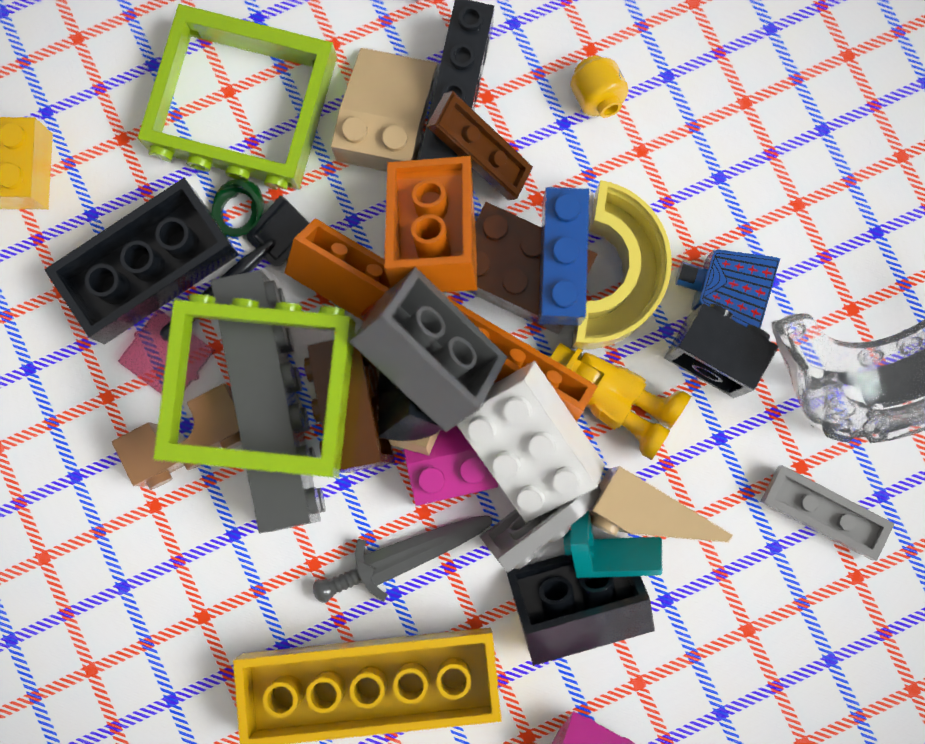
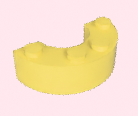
(646, 267)

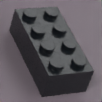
(141, 262)

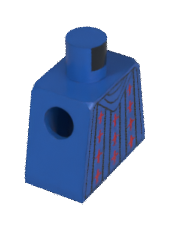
(733, 281)

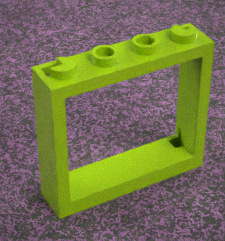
(254, 38)
(248, 311)

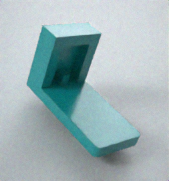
(611, 556)

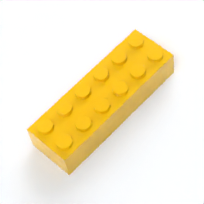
(367, 687)

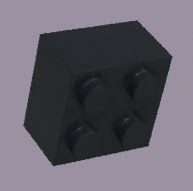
(722, 350)

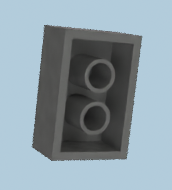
(430, 350)

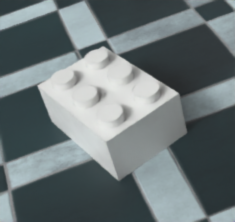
(532, 444)

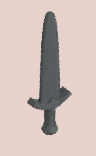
(399, 557)

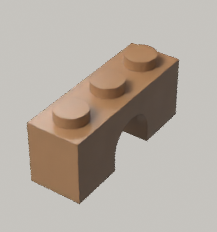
(213, 427)

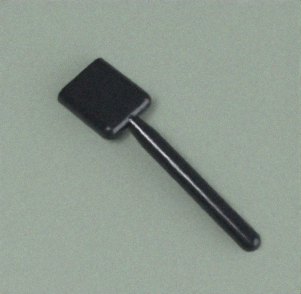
(272, 241)

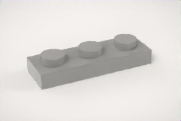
(827, 513)

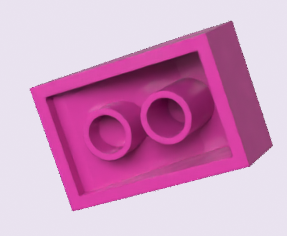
(448, 471)

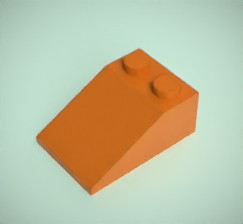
(431, 222)

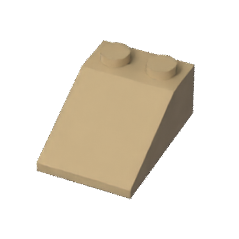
(383, 110)
(639, 508)

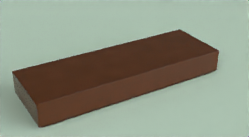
(471, 136)

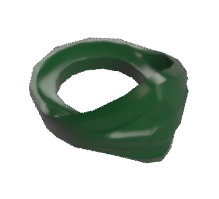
(231, 190)

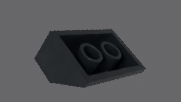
(576, 614)

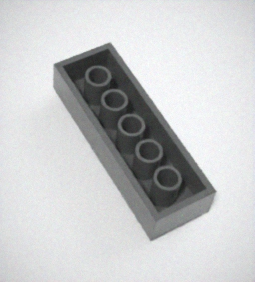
(267, 404)

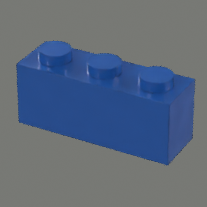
(564, 256)

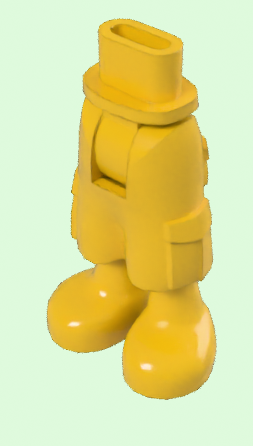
(618, 391)

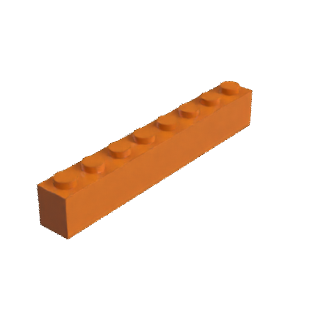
(357, 277)

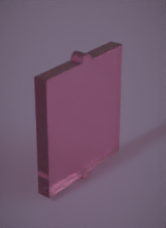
(148, 353)

